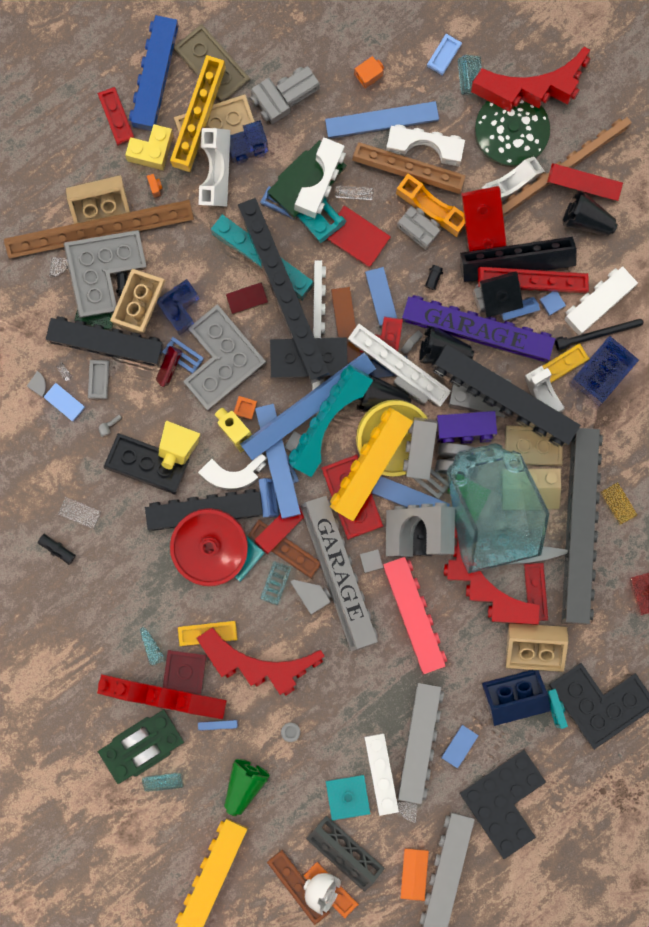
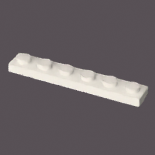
(398, 364)

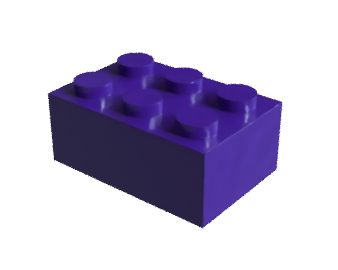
(466, 427)

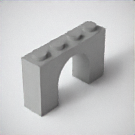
(439, 527)

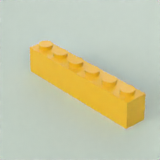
(198, 113)
(371, 463)
(213, 874)

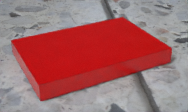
(359, 237)

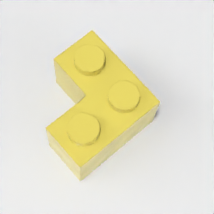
(151, 153)

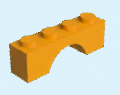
(418, 196)

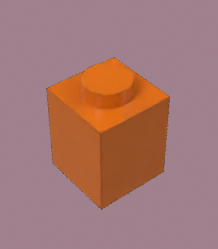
(369, 72)

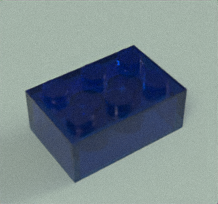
(604, 371)

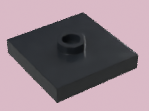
(501, 294)

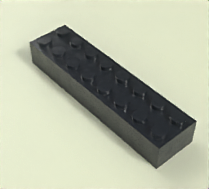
(504, 395)

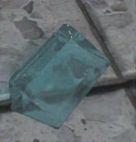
(468, 70)
(162, 782)

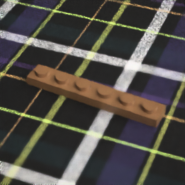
(403, 165)

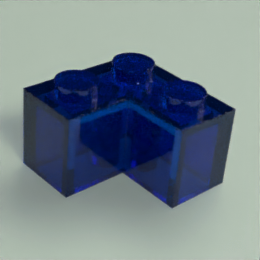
(248, 143)
(174, 305)

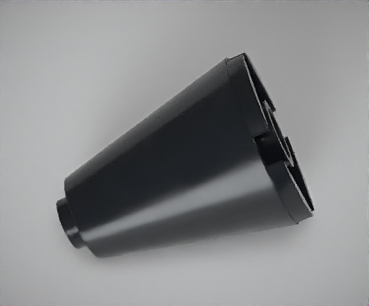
(589, 216)
(436, 340)
(379, 392)

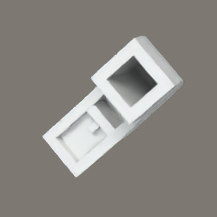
(517, 178)
(541, 388)
(232, 480)

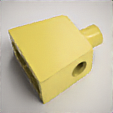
(233, 427)
(177, 444)

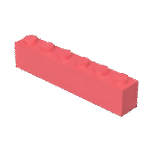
(414, 616)

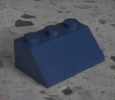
(516, 697)

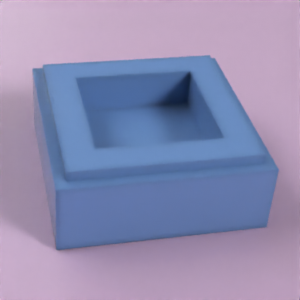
(552, 303)

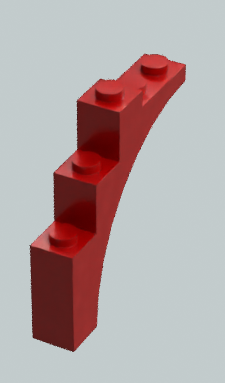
(535, 90)
(504, 608)
(281, 673)
(161, 697)

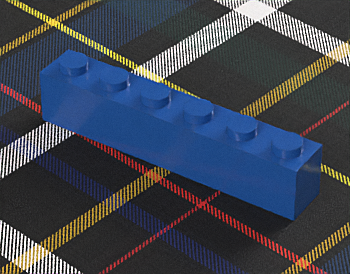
(154, 73)

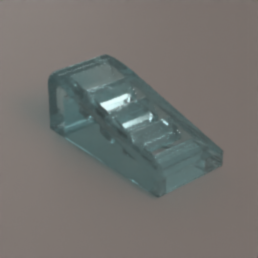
(276, 565)
(153, 652)

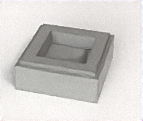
(371, 561)

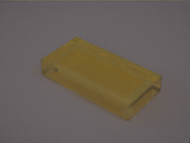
(619, 503)

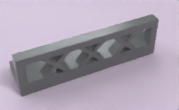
(342, 856)

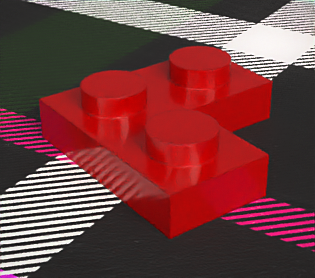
(391, 332)

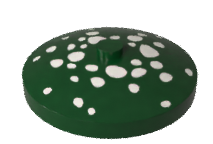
(512, 135)

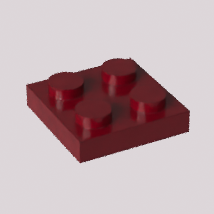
(184, 671)

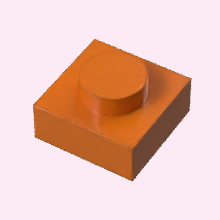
(155, 185)
(245, 408)

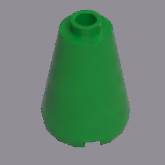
(243, 786)

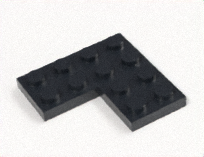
(597, 714)
(494, 798)

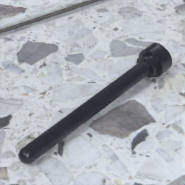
(563, 343)

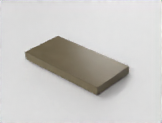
(194, 51)

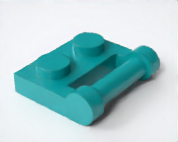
(319, 226)

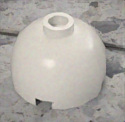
(321, 892)

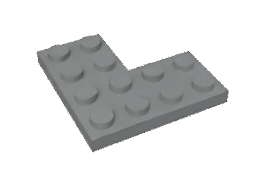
(93, 261)
(231, 360)

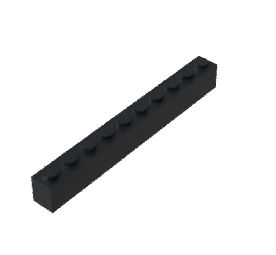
(283, 290)

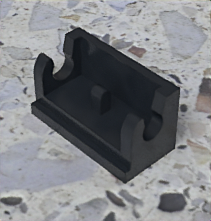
(420, 540)

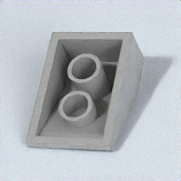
(464, 401)

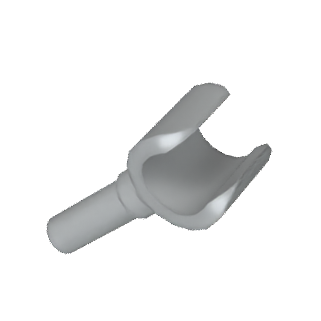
(104, 428)

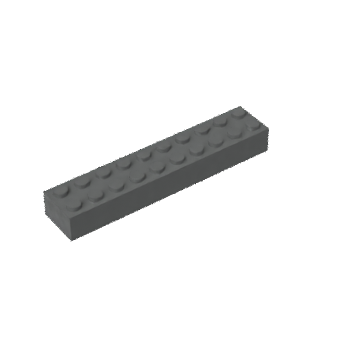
(581, 527)

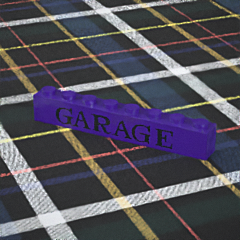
(479, 329)

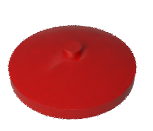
(209, 547)

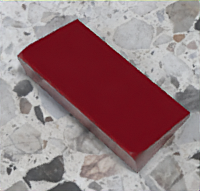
(246, 298)
(168, 366)

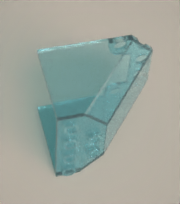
(496, 508)

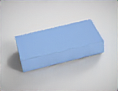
(444, 54)
(64, 402)

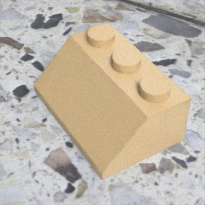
(97, 199)
(137, 301)
(549, 485)
(536, 647)

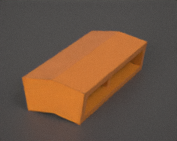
(414, 874)

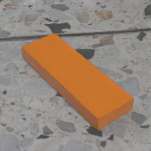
(344, 902)

